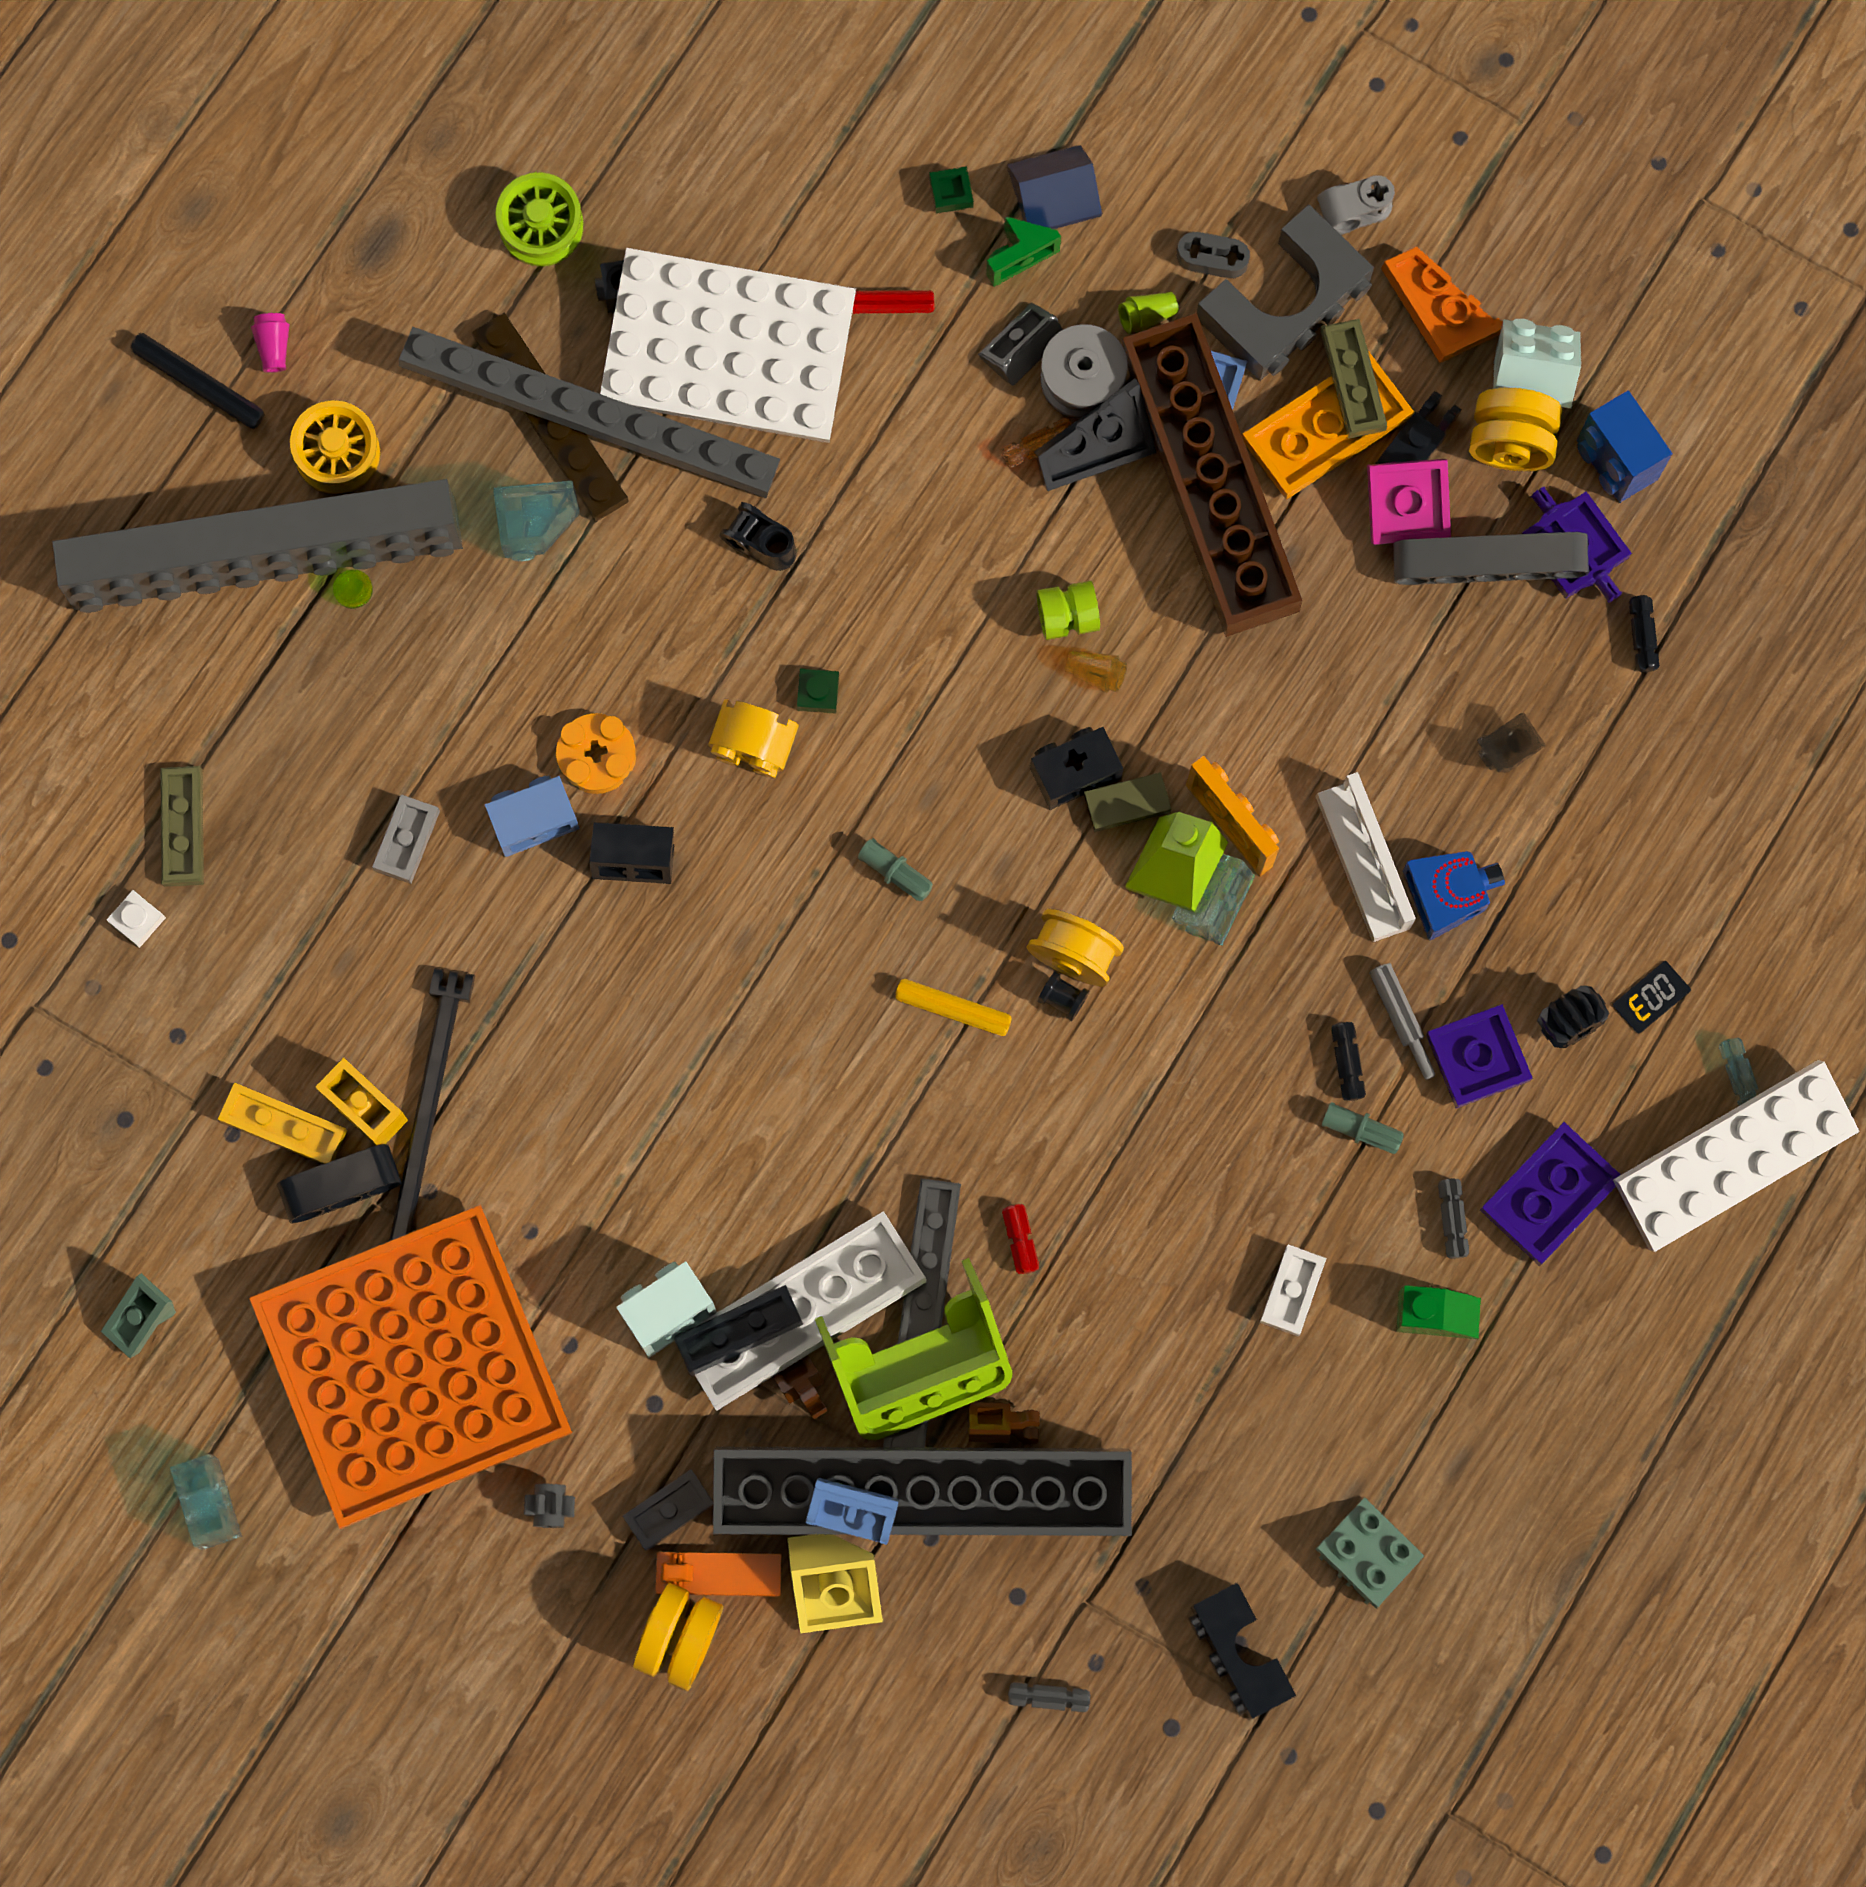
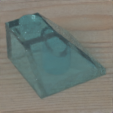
(534, 517)

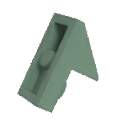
(138, 1316)

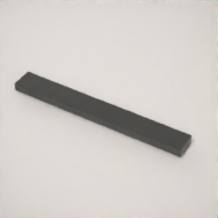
(932, 1252)

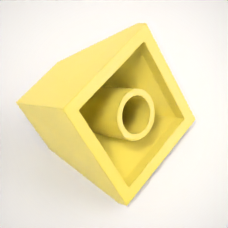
(833, 1583)

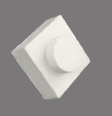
(136, 918)

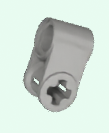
(1353, 206)

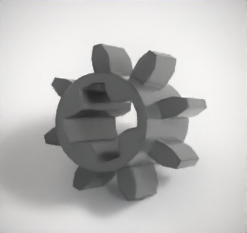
(549, 1505)

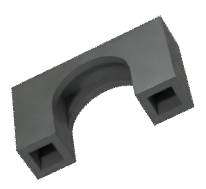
(1268, 340)

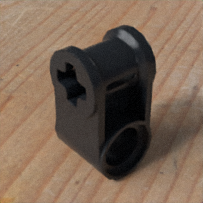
(754, 534)

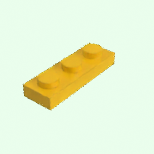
(282, 1124)

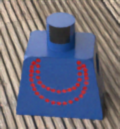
(1450, 889)

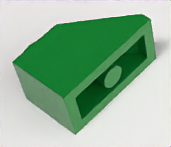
(1437, 1312)

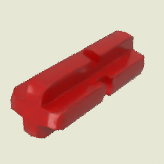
(1018, 1229)

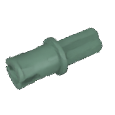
(895, 870)
(1362, 1128)

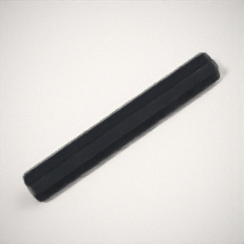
(197, 380)

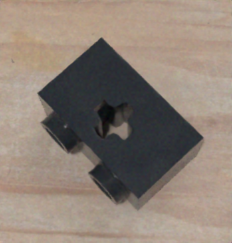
(1065, 784)

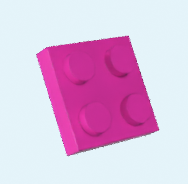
(1409, 500)

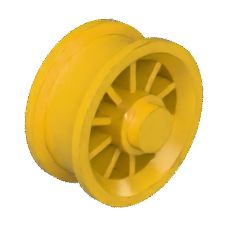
(335, 447)
(1075, 947)

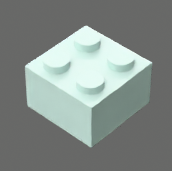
(1538, 359)
(665, 1307)

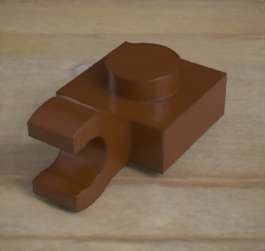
(800, 1382)
(996, 1423)

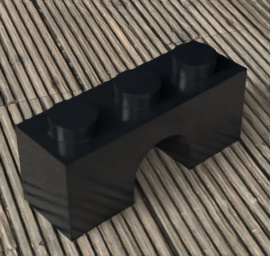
(1254, 1687)

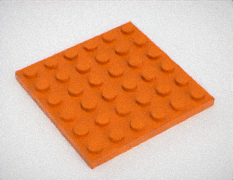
(410, 1366)

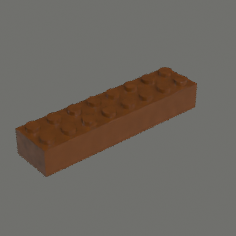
(1212, 476)

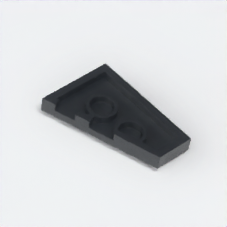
(1099, 440)

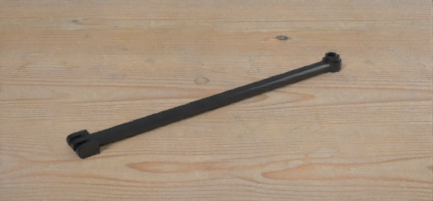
(429, 1095)

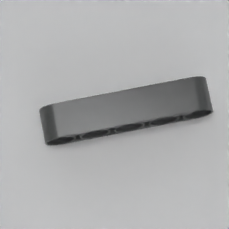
(1491, 558)

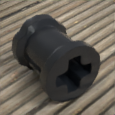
(1063, 996)

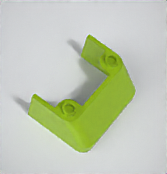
(924, 1373)

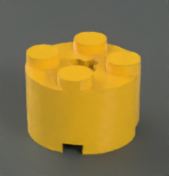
(752, 736)

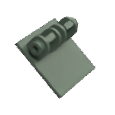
(1369, 1553)

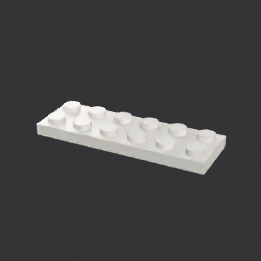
(1736, 1155)
(841, 1284)

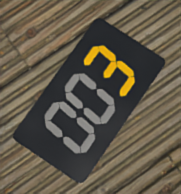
(1651, 997)

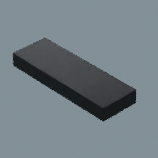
(738, 1330)

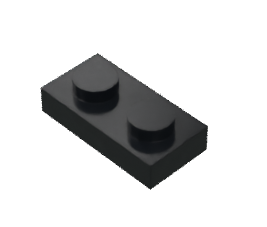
(668, 1510)

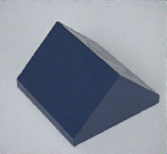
(1056, 188)

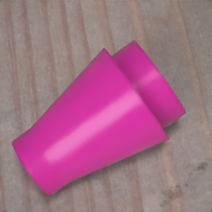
(271, 339)

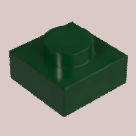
(951, 190)
(818, 691)

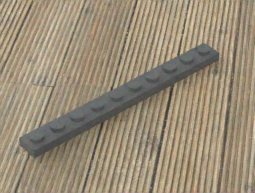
(589, 412)

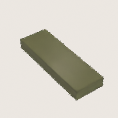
(1353, 378)
(182, 826)

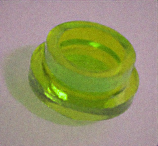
(353, 589)

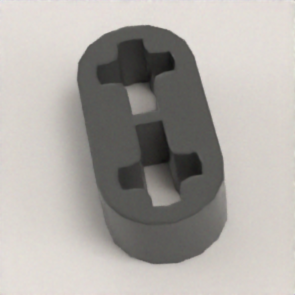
(1213, 254)

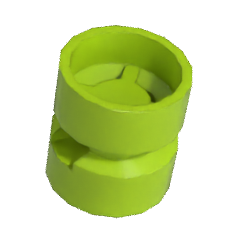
(1068, 610)

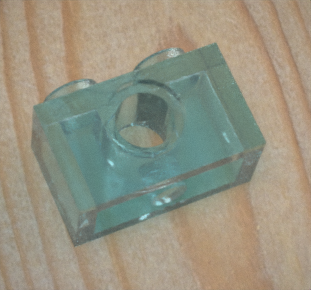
(205, 1502)

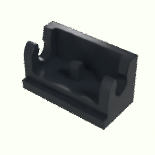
(632, 853)

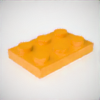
(1233, 815)

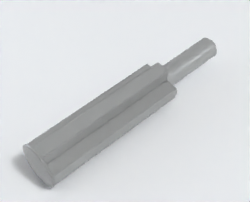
(1401, 1015)

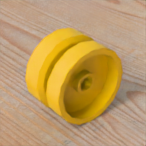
(1515, 429)
(672, 1634)

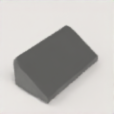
(1021, 343)

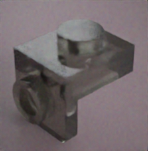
(1510, 744)

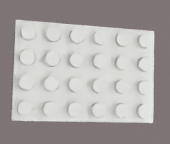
(728, 345)

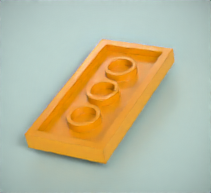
(1310, 434)

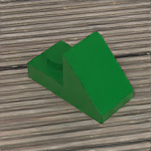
(1029, 247)

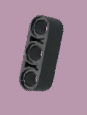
(339, 1183)

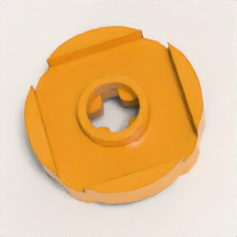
(579, 737)

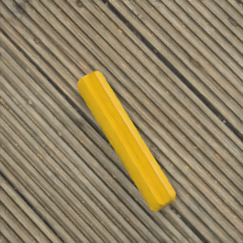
(953, 1007)

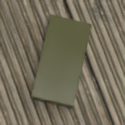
(1127, 802)

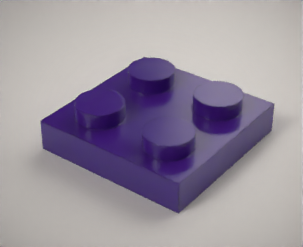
(1479, 1056)

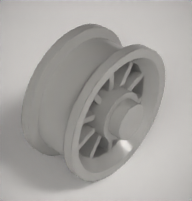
(1082, 369)

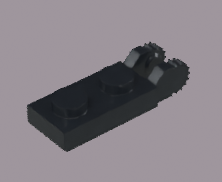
(1419, 437)

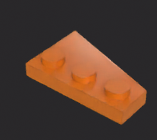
(1438, 308)

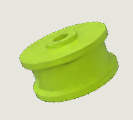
(539, 219)

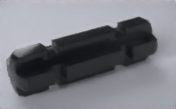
(1644, 633)
(1348, 1061)

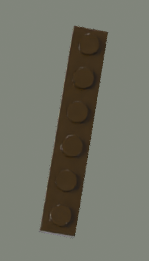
(567, 446)

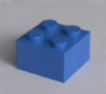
(1623, 447)

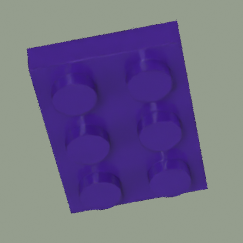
(1551, 1194)

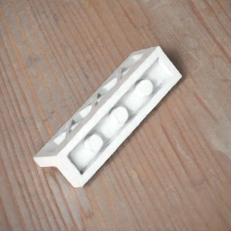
(1366, 858)

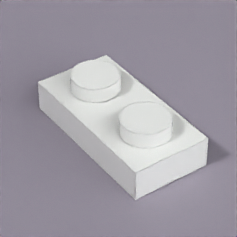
(1293, 1290)

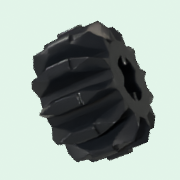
(1573, 1016)

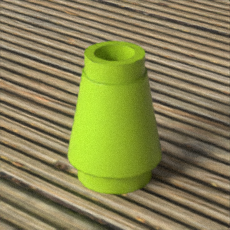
(1146, 311)

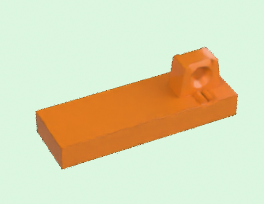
(720, 1573)

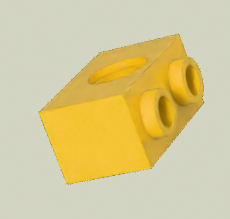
(361, 1103)

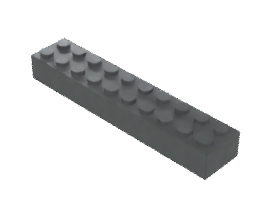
(258, 546)
(936, 1489)

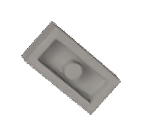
(406, 839)

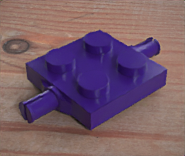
(1604, 544)

